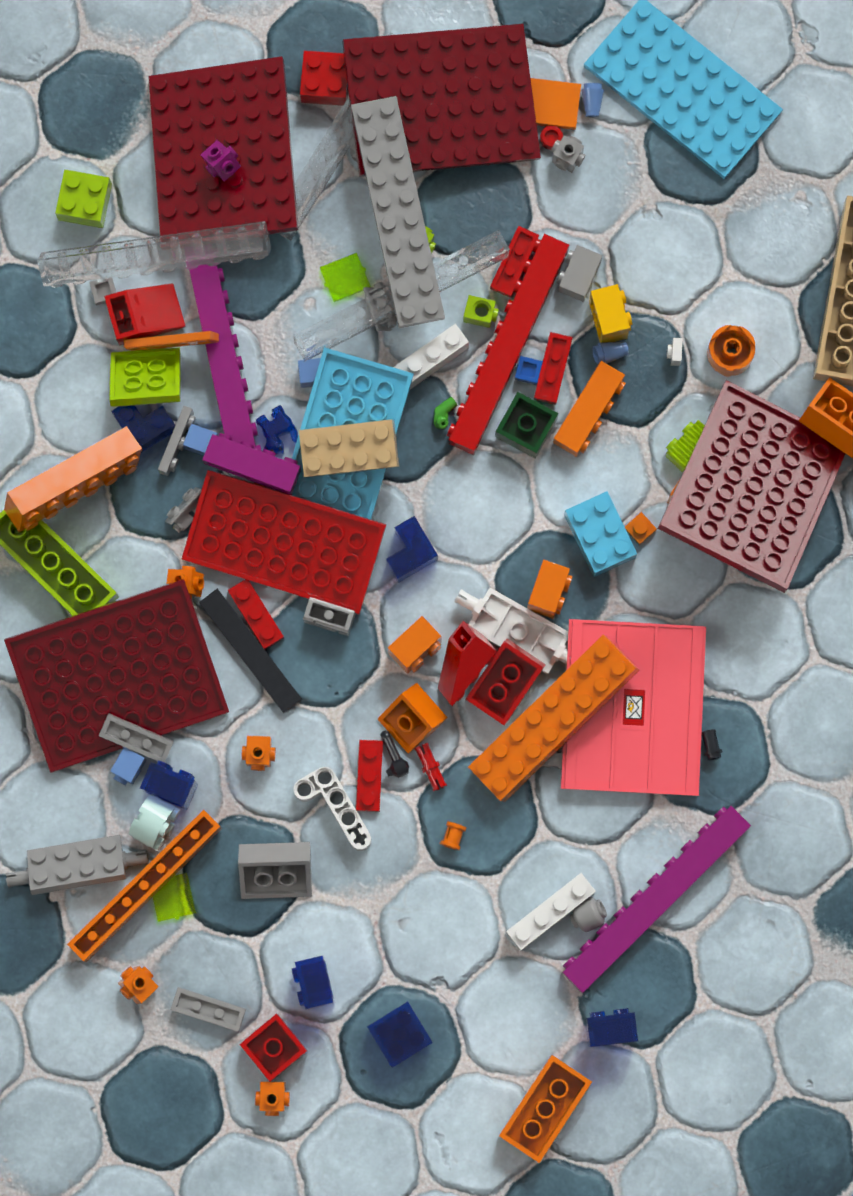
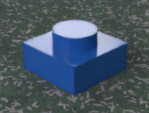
(528, 370)

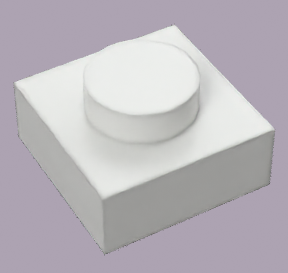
(674, 351)

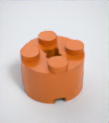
(731, 337)

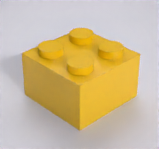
(609, 314)

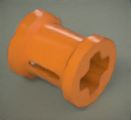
(453, 835)

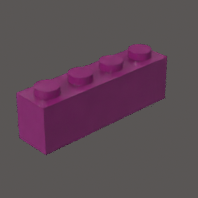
(252, 464)

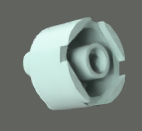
(154, 822)

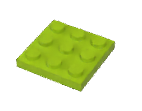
(145, 377)

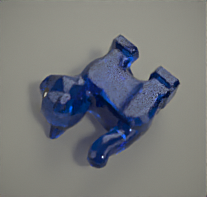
(276, 428)

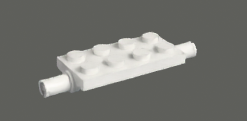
(505, 619)

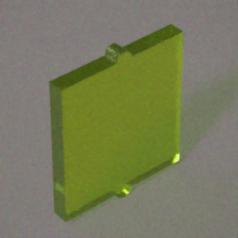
(345, 277)
(174, 899)

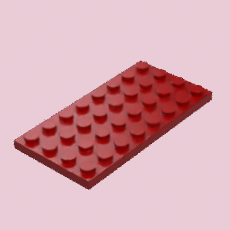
(283, 541)

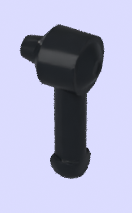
(399, 766)

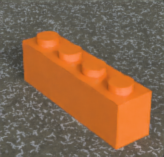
(589, 408)

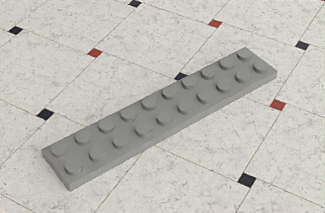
(397, 212)

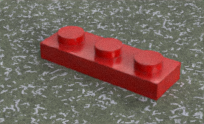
(512, 267)
(553, 368)
(255, 614)
(369, 775)

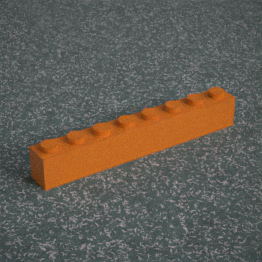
(144, 886)

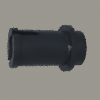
(711, 745)

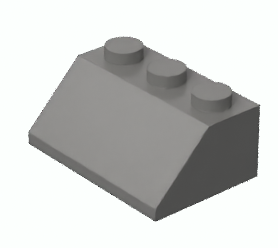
(275, 870)

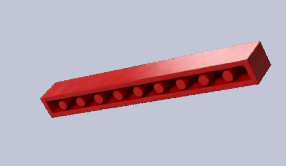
(508, 345)

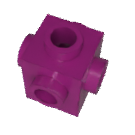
(220, 160)

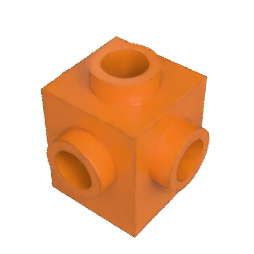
(193, 579)
(255, 744)
(145, 986)
(266, 1090)

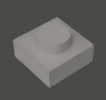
(101, 289)

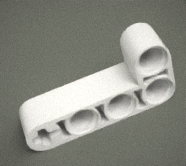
(338, 810)

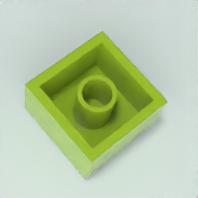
(83, 198)

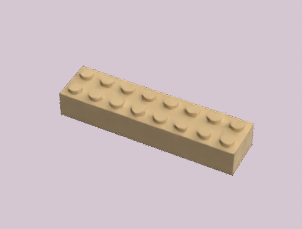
(836, 337)

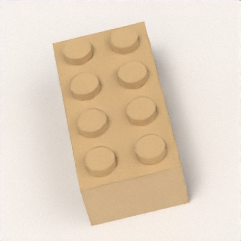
(349, 448)

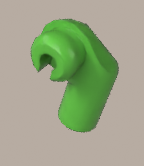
(440, 415)

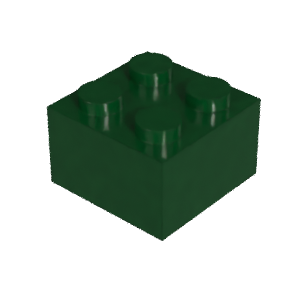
(526, 425)

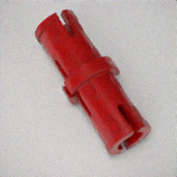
(430, 767)

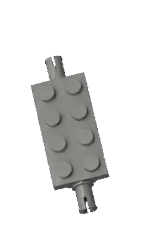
(76, 865)

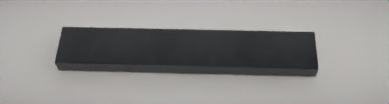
(250, 650)

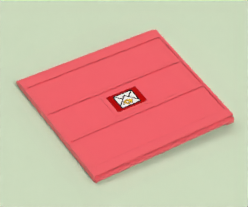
(653, 725)

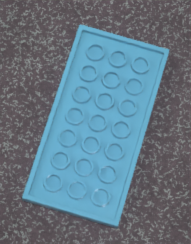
(683, 88)
(343, 394)

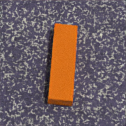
(170, 341)

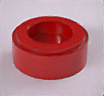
(549, 136)

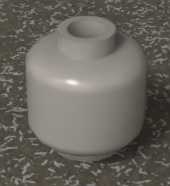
(589, 915)

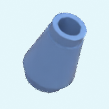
(592, 98)
(609, 351)

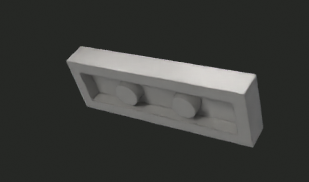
(169, 461)
(136, 738)
(208, 1009)

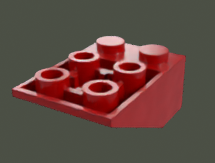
(144, 312)
(464, 659)

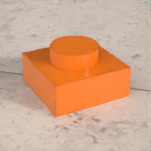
(640, 528)

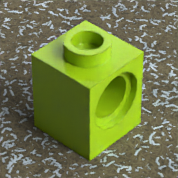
(473, 304)

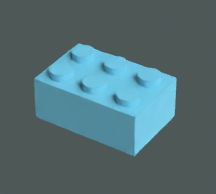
(600, 534)

